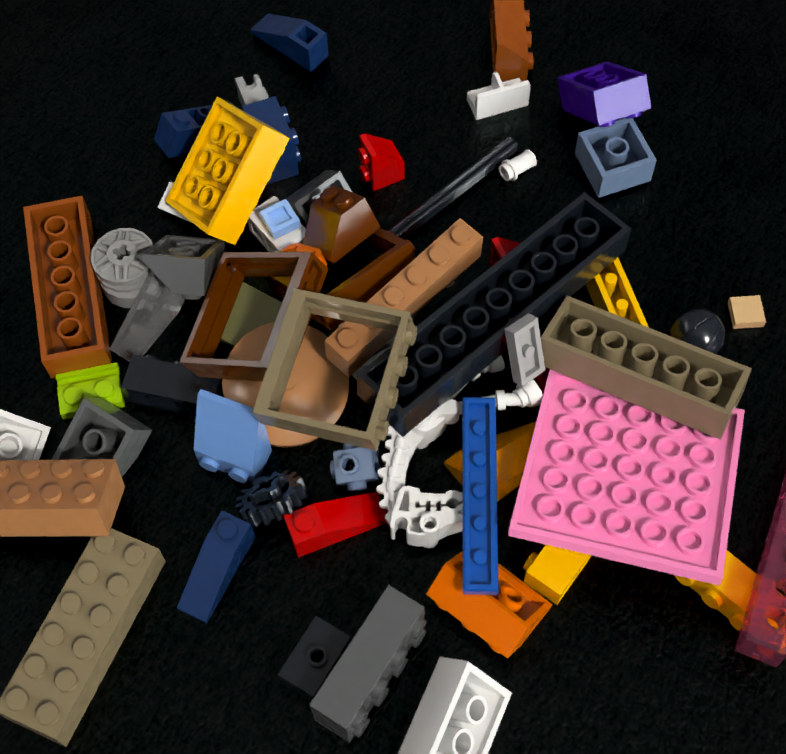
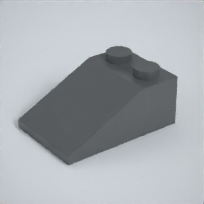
(103, 433)

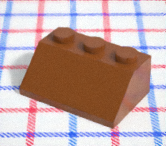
(510, 39)

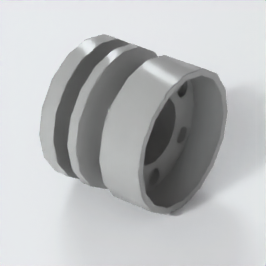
(120, 264)

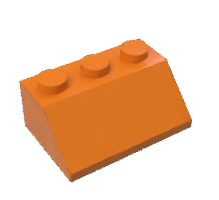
(498, 619)

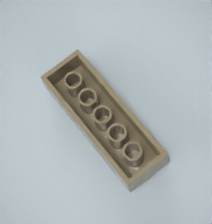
(644, 366)
(81, 636)

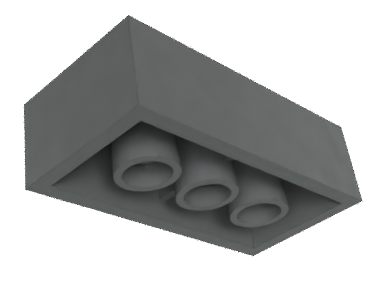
(368, 664)

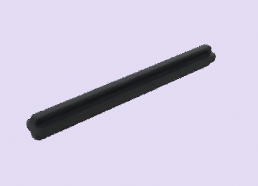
(454, 188)

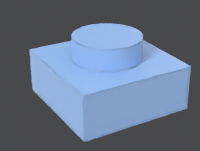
(280, 219)

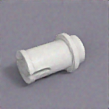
(512, 168)

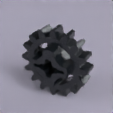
(271, 497)

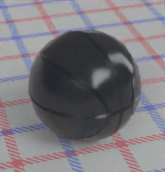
(699, 328)

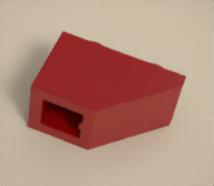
(379, 161)

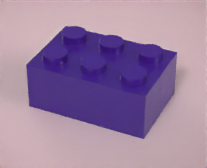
(604, 93)

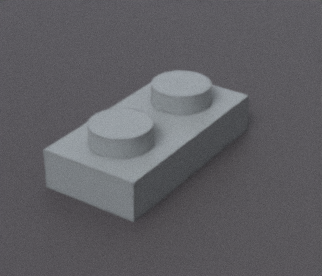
(525, 349)

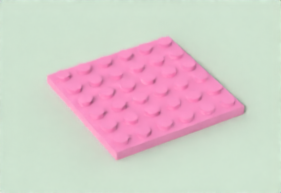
(627, 483)

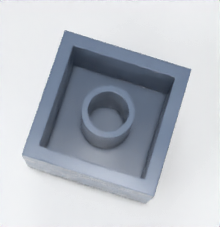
(615, 157)

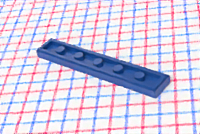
(479, 496)

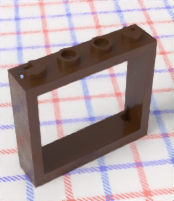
(306, 273)
(369, 280)

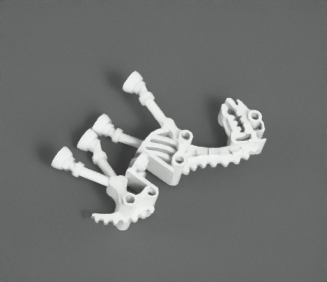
(406, 503)

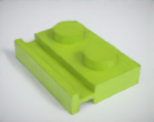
(91, 382)

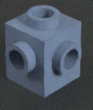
(355, 467)

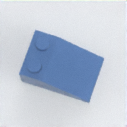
(229, 438)

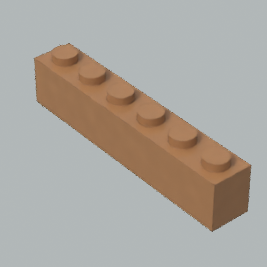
(408, 291)

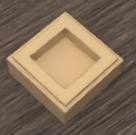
(746, 312)

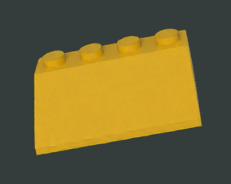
(226, 171)

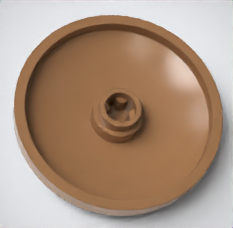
(313, 390)

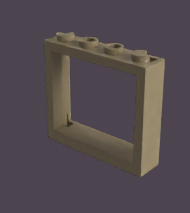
(286, 350)

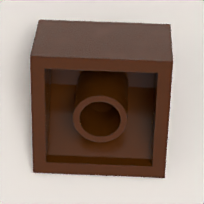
(339, 223)

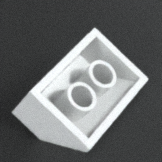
(456, 711)

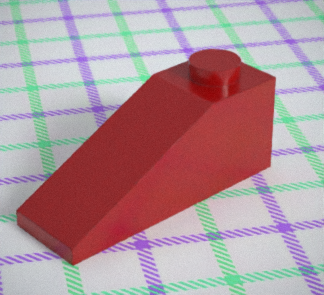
(333, 521)

